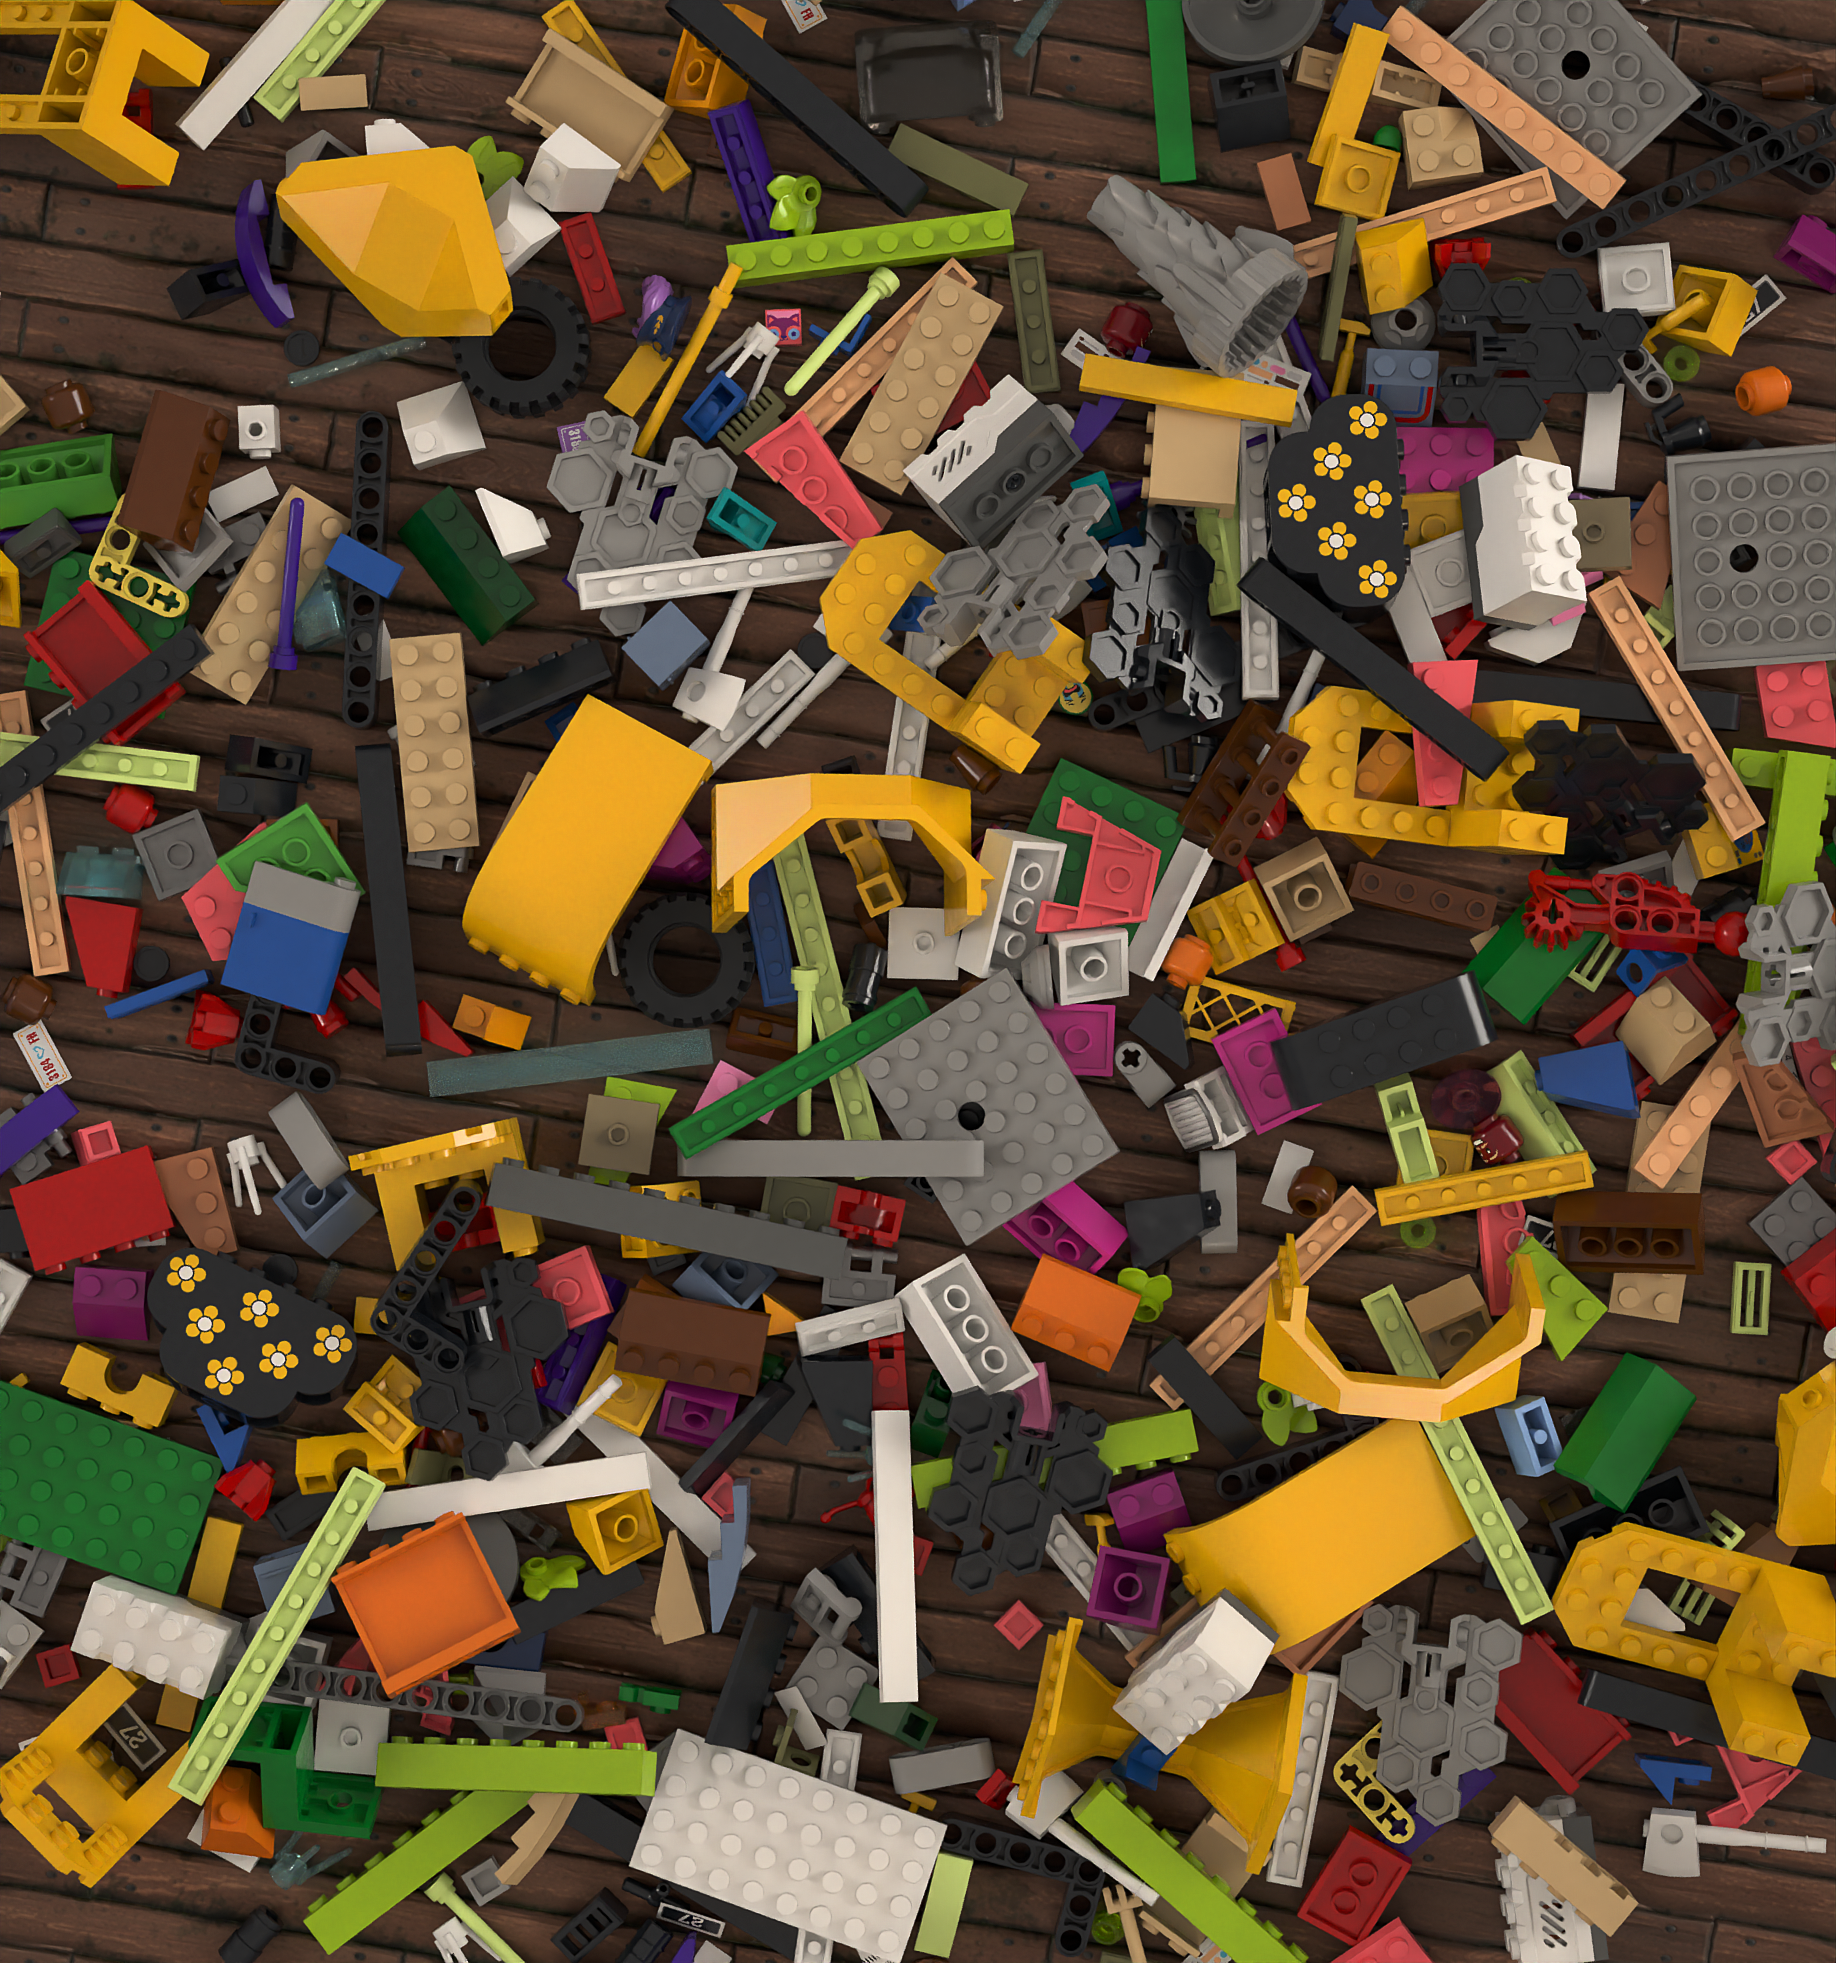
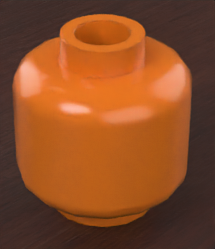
(1763, 391)
(1187, 961)

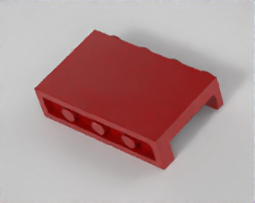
(90, 648)
(1691, 983)
(92, 1210)
(1543, 1712)

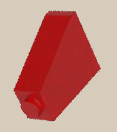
(105, 942)

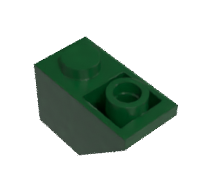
(929, 1424)
(894, 1719)

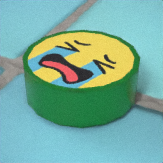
(1076, 699)

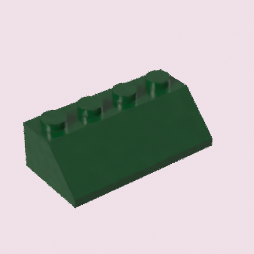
(467, 566)

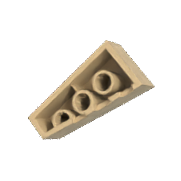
(1562, 1865)

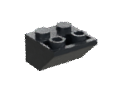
(1249, 106)

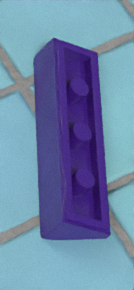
(747, 167)
(572, 1362)

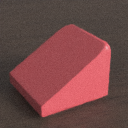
(95, 1143)

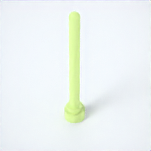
(881, 285)
(804, 982)
(444, 1892)

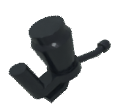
(1686, 435)
(1200, 754)

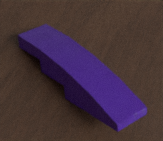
(1095, 419)

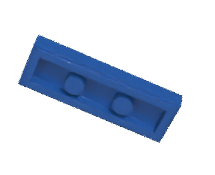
(160, 994)

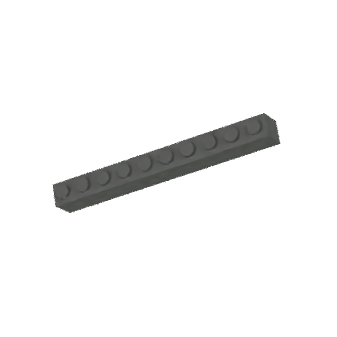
(664, 1220)

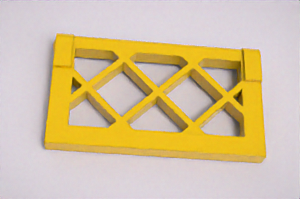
(1226, 989)

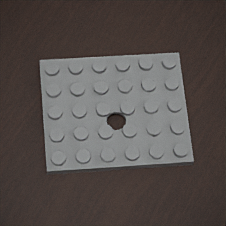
(1611, 111)
(1785, 510)
(1036, 1115)

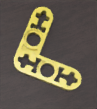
(120, 561)
(1367, 1767)

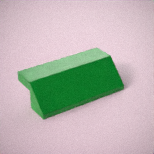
(1523, 976)
(1625, 1431)

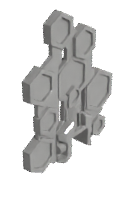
(624, 532)
(1024, 556)
(1797, 921)
(1423, 1721)

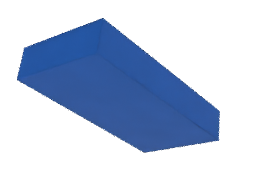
(364, 565)

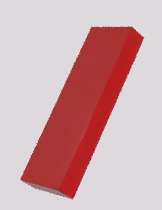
(591, 268)

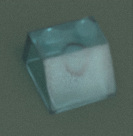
(101, 874)

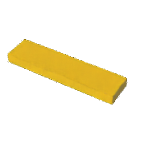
(1349, 89)

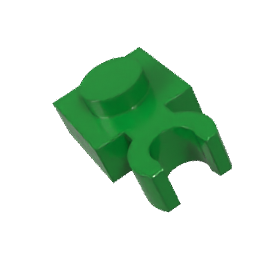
(658, 1698)

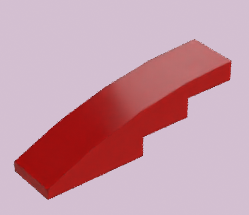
(432, 1024)

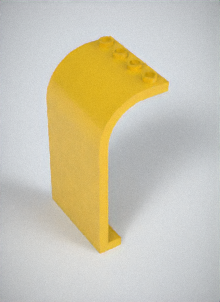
(580, 847)
(1329, 1534)

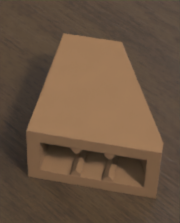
(1757, 1542)

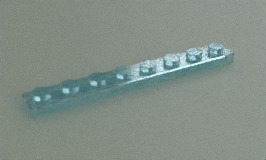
(570, 1062)

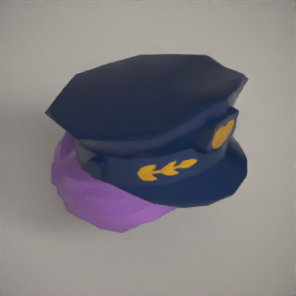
(661, 316)

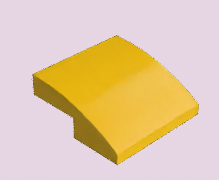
(1236, 926)
(385, 1405)

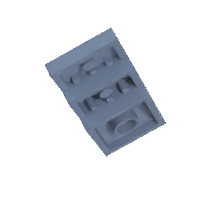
(726, 1564)

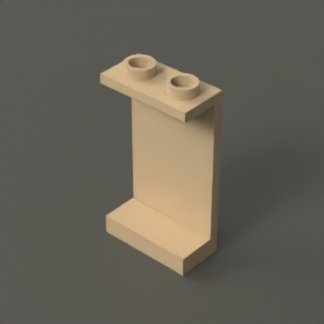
(1223, 1854)

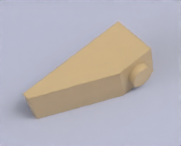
(677, 1602)

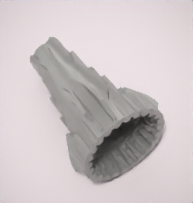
(1224, 292)

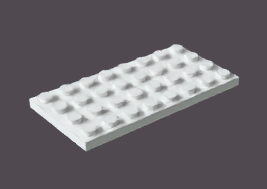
(788, 1846)

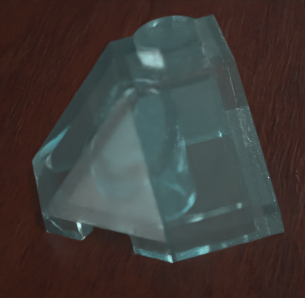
(321, 615)

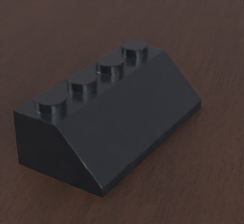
(540, 688)
(1660, 1504)
(857, 1580)
(750, 1675)

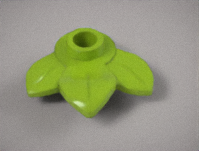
(494, 167)
(793, 208)
(1153, 1292)
(1282, 1417)
(545, 1574)

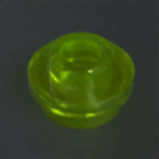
(1689, 356)
(1422, 1241)
(1107, 1928)

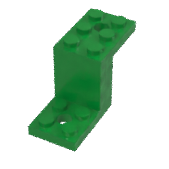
(291, 1789)

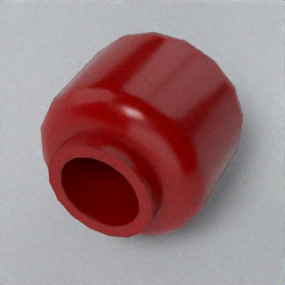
(130, 808)

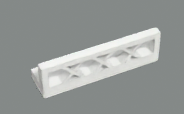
(1168, 909)

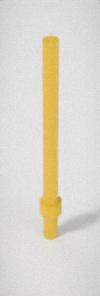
(719, 299)

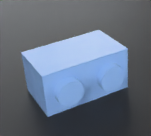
(1529, 1435)

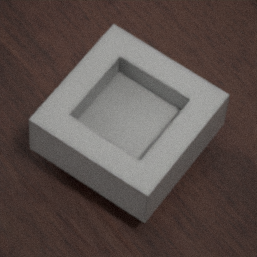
(483, 1882)

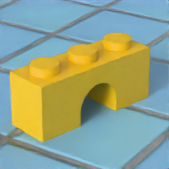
(873, 868)
(91, 1377)
(325, 1458)

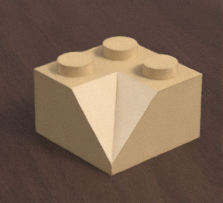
(1439, 147)

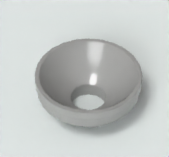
(1391, 337)
(1038, 977)

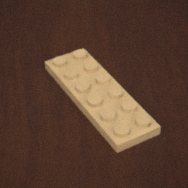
(921, 383)
(249, 614)
(435, 742)
(1656, 1294)

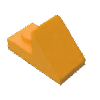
(492, 1022)
(782, 1317)

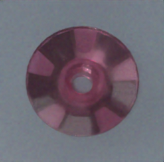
(1465, 1109)

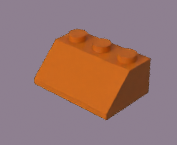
(1075, 1312)

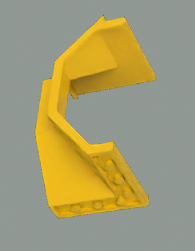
(765, 815)
(1483, 1378)
(1236, 1760)

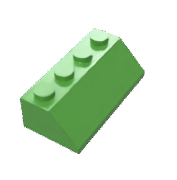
(65, 475)

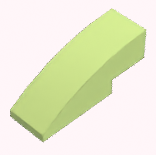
(1406, 1128)
(943, 1903)

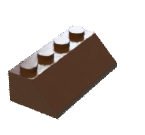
(173, 472)
(1630, 1232)
(692, 1341)

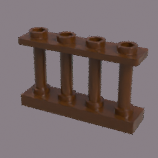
(1227, 772)
(1420, 897)

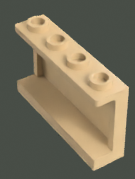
(592, 100)
(1192, 457)

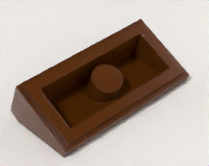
(762, 1034)

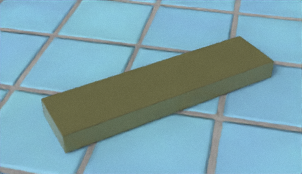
(957, 170)
(1337, 287)
(1033, 322)

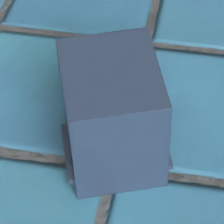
(666, 645)
(273, 1572)

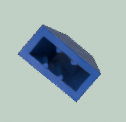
(1591, 1079)

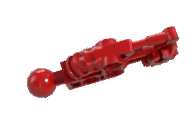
(1648, 908)

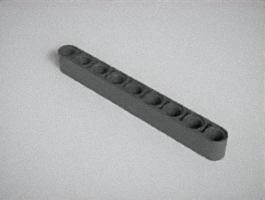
(441, 1702)

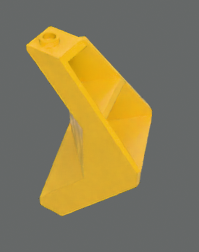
(404, 238)
(1808, 1461)

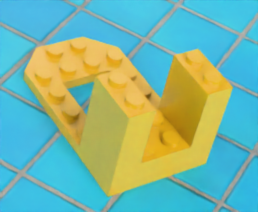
(90, 78)
(1006, 699)
(1486, 811)
(427, 1163)
(1774, 1630)
(87, 1782)

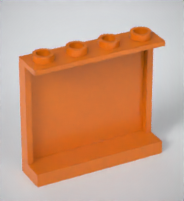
(425, 1603)

